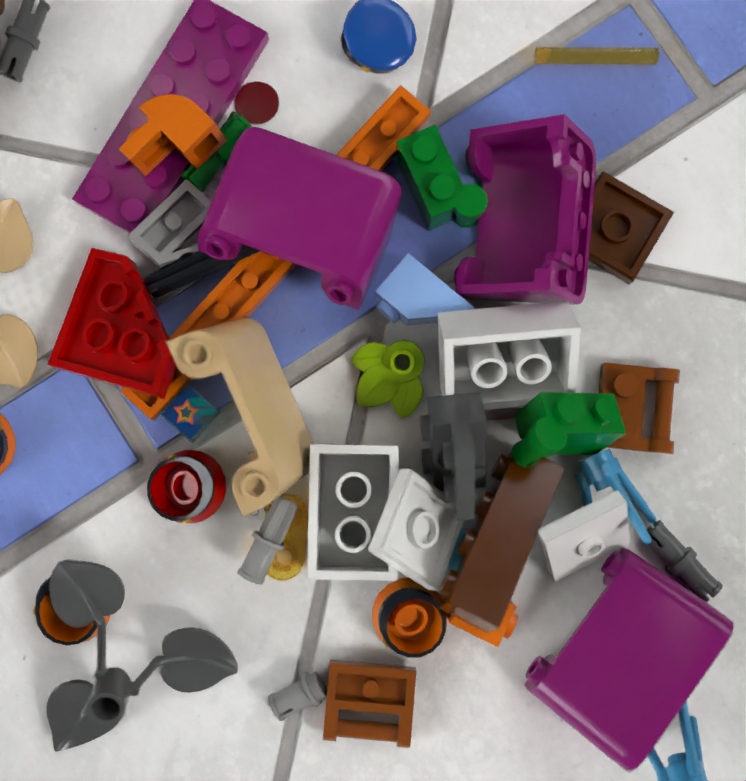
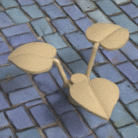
(17, 340)

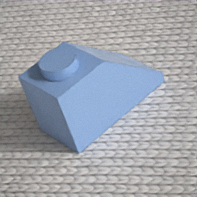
(416, 295)

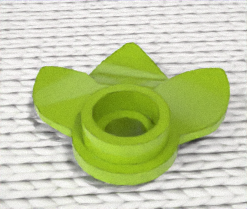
(385, 380)

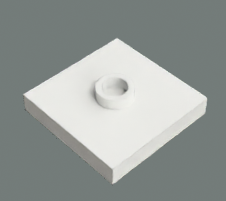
(417, 530)
(585, 535)

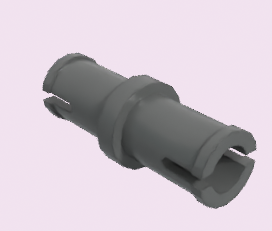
(23, 38)
(682, 562)

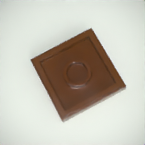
(623, 227)

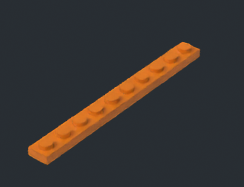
(261, 273)

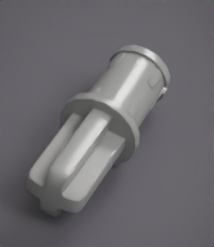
(268, 540)

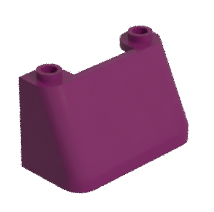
(303, 210)
(536, 213)
(631, 660)

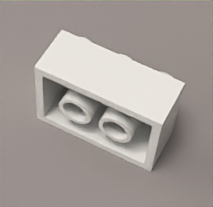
(509, 352)
(345, 506)

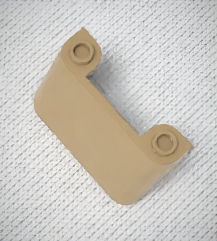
(263, 399)

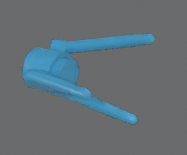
(605, 471)
(684, 765)

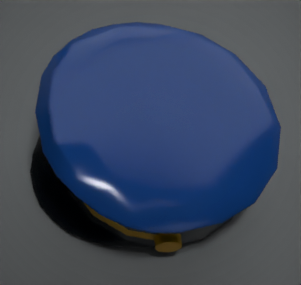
(378, 35)

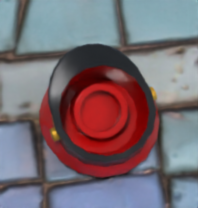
(187, 487)

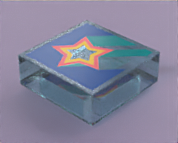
(190, 413)

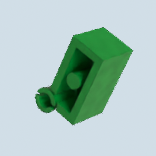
(436, 182)
(566, 425)

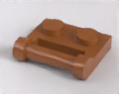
(628, 386)
(370, 689)

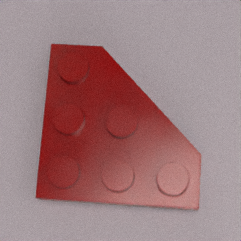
(114, 329)

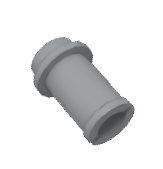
(304, 692)

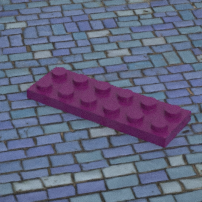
(201, 62)

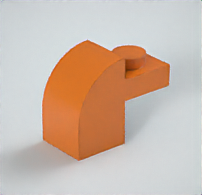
(171, 125)

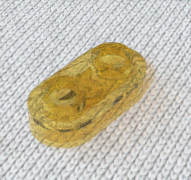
(294, 542)

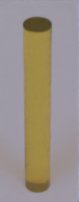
(596, 55)

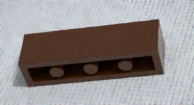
(500, 542)

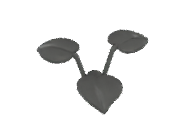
(85, 711)

